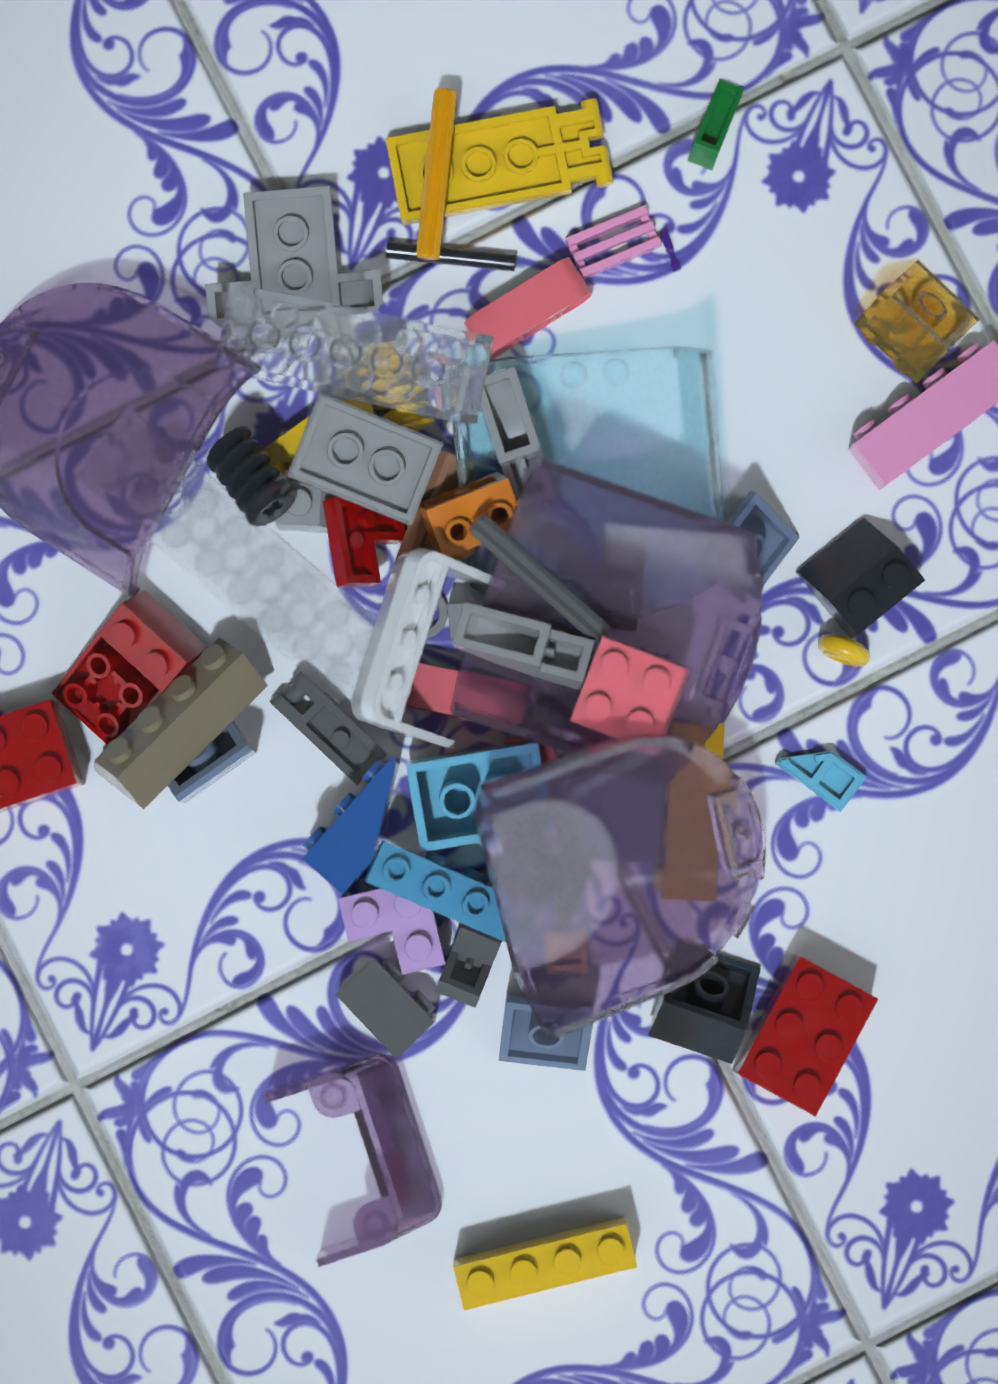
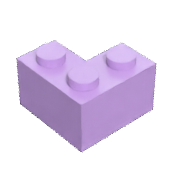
(411, 925)

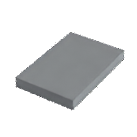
(364, 459)

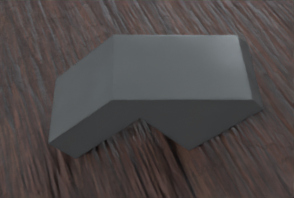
(468, 965)

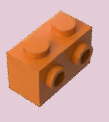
(453, 512)

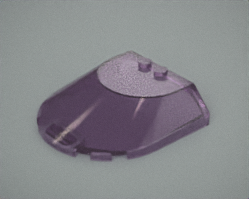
(104, 419)
(619, 872)

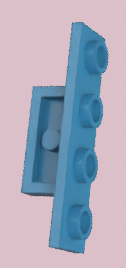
(437, 887)

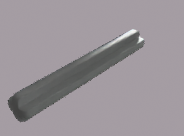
(539, 578)

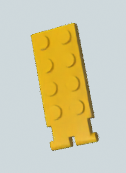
(505, 160)

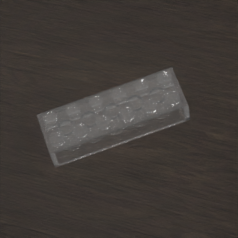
(359, 353)

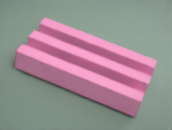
(606, 227)

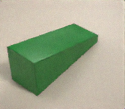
(715, 124)

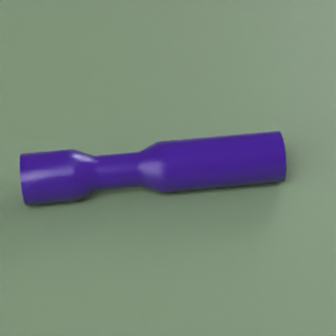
(670, 250)

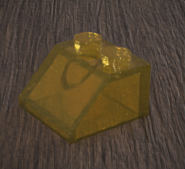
(916, 321)

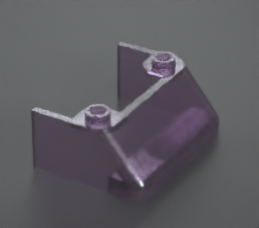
(393, 1142)

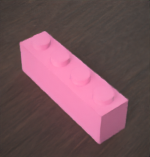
(931, 418)

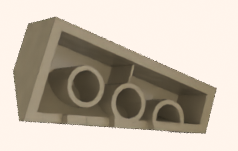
(180, 723)

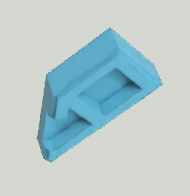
(825, 776)

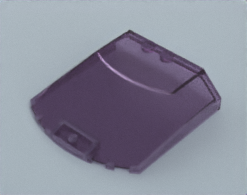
(648, 570)

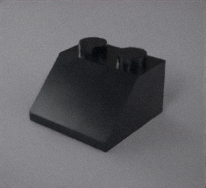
(860, 577)
(709, 1011)

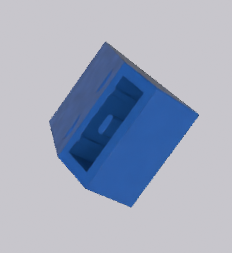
(353, 839)

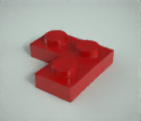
(353, 538)

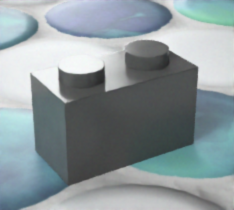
(387, 1006)

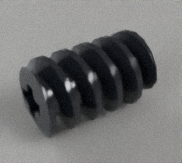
(248, 478)

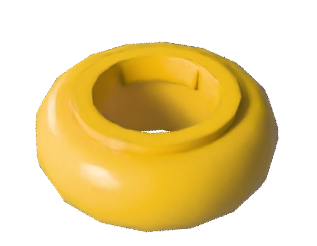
(844, 650)

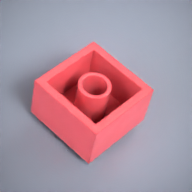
(629, 691)

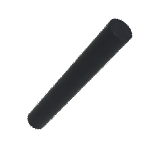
(454, 257)

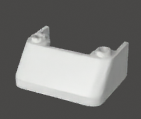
(400, 638)

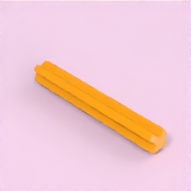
(436, 174)

